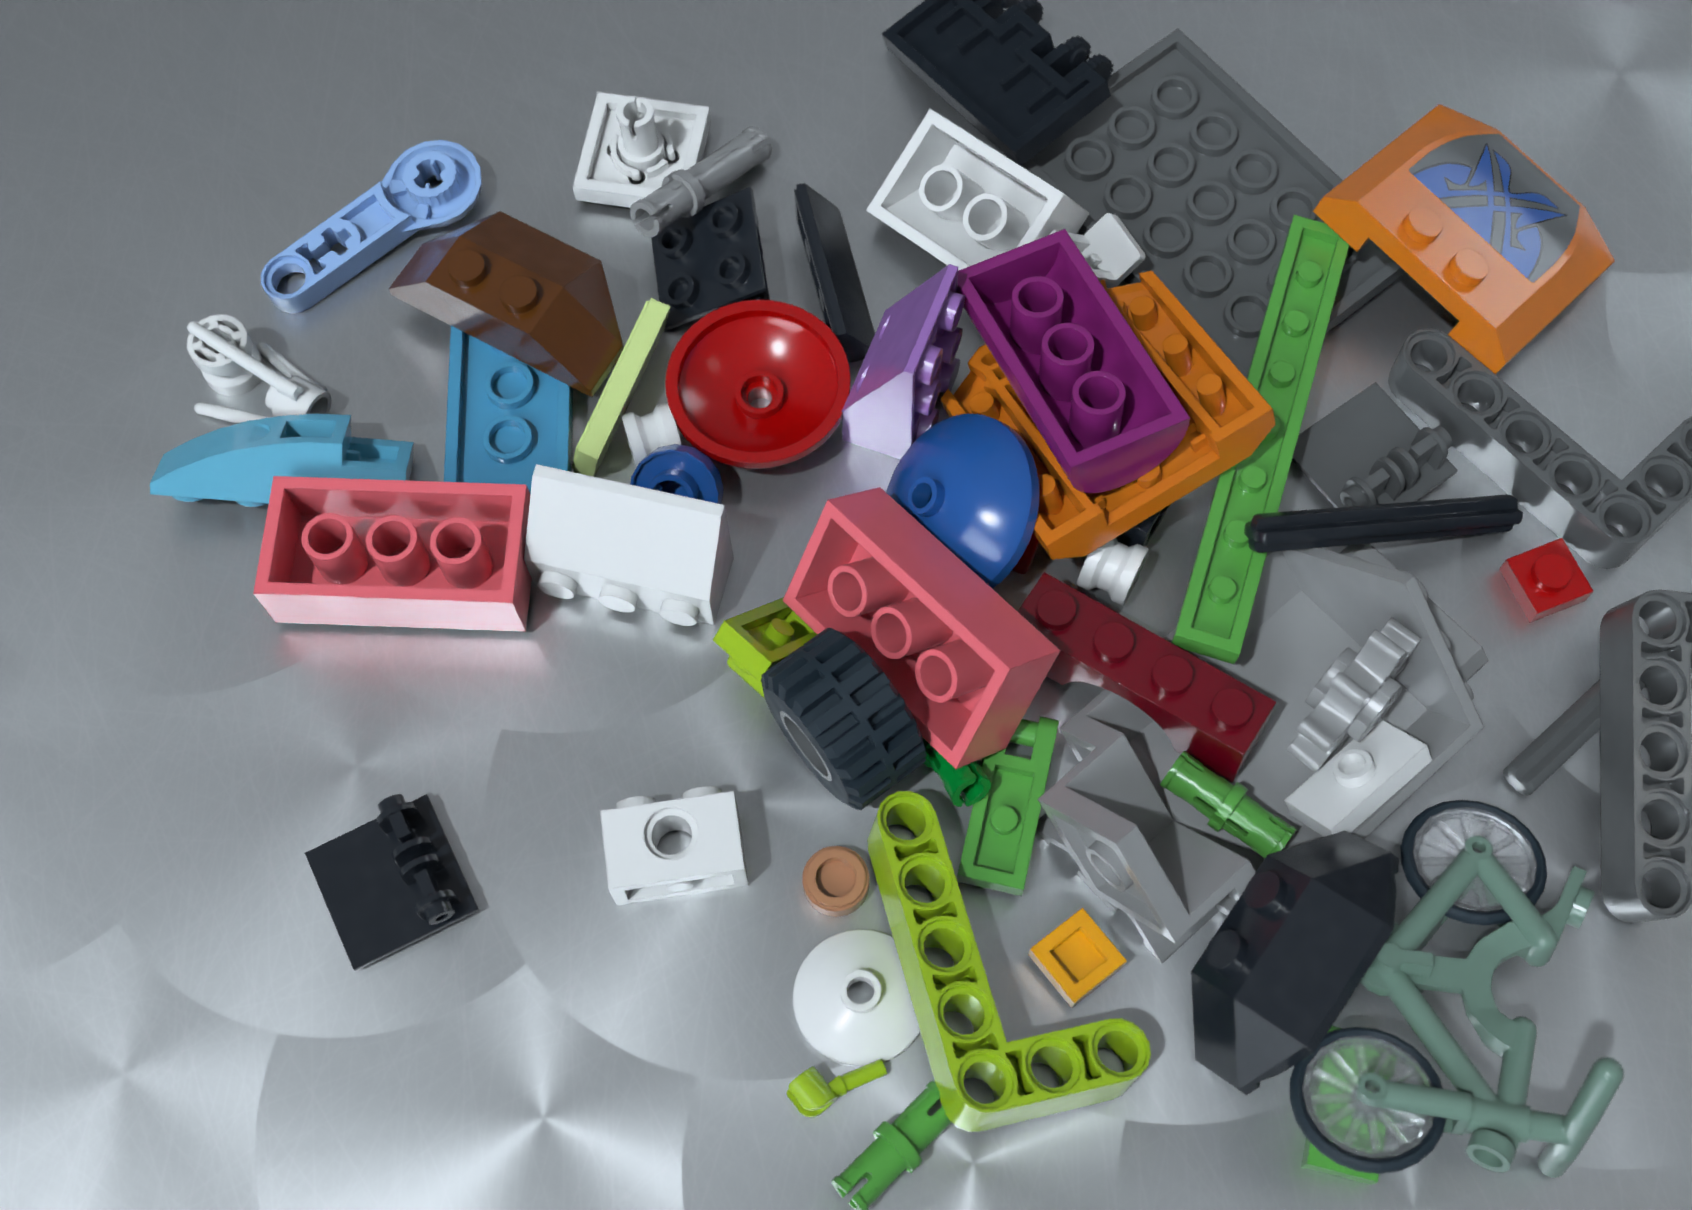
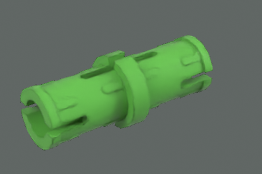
(1227, 806)
(894, 1149)

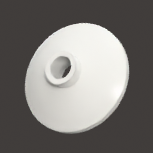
(835, 1024)

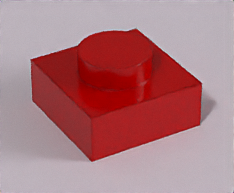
(1546, 580)

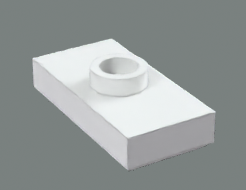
(1358, 780)

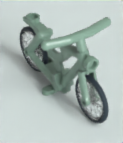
(1376, 1097)

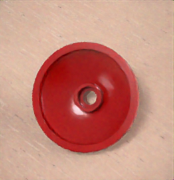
(754, 354)

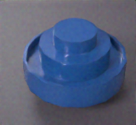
(680, 472)

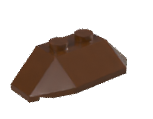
(520, 297)

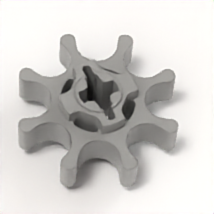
(1353, 694)

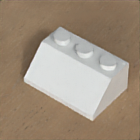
(967, 197)
(627, 546)

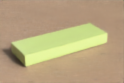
(620, 388)

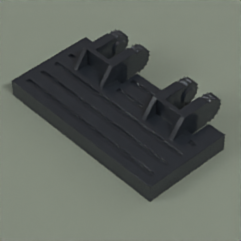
(1002, 69)

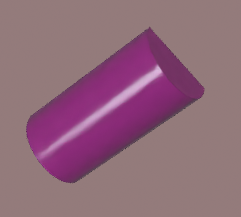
(1073, 362)

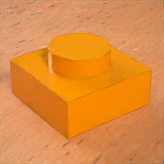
(1077, 957)

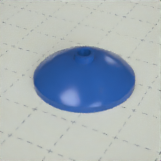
(972, 490)

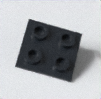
(710, 259)
(391, 880)

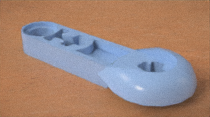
(378, 221)

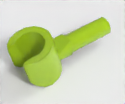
(814, 1095)

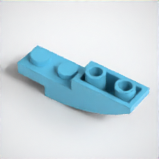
(244, 457)

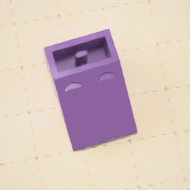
(907, 368)

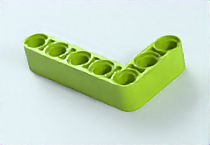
(967, 991)

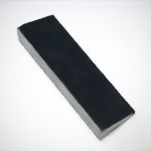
(833, 271)

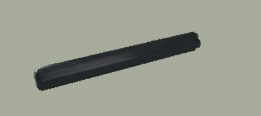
(1381, 523)

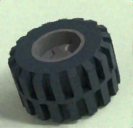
(844, 718)

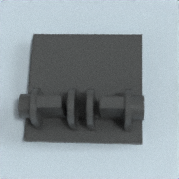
(1373, 453)

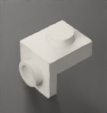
(1109, 249)

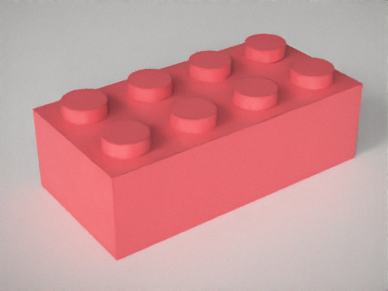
(395, 554)
(925, 620)

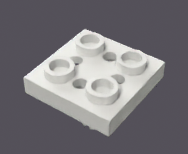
(644, 136)

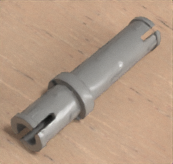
(685, 191)

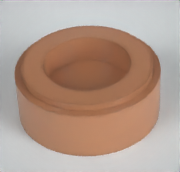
(835, 881)

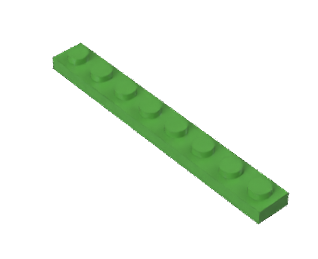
(1282, 371)

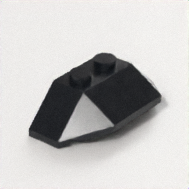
(1291, 956)

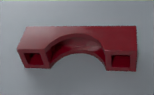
(1188, 698)

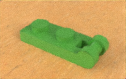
(1007, 818)

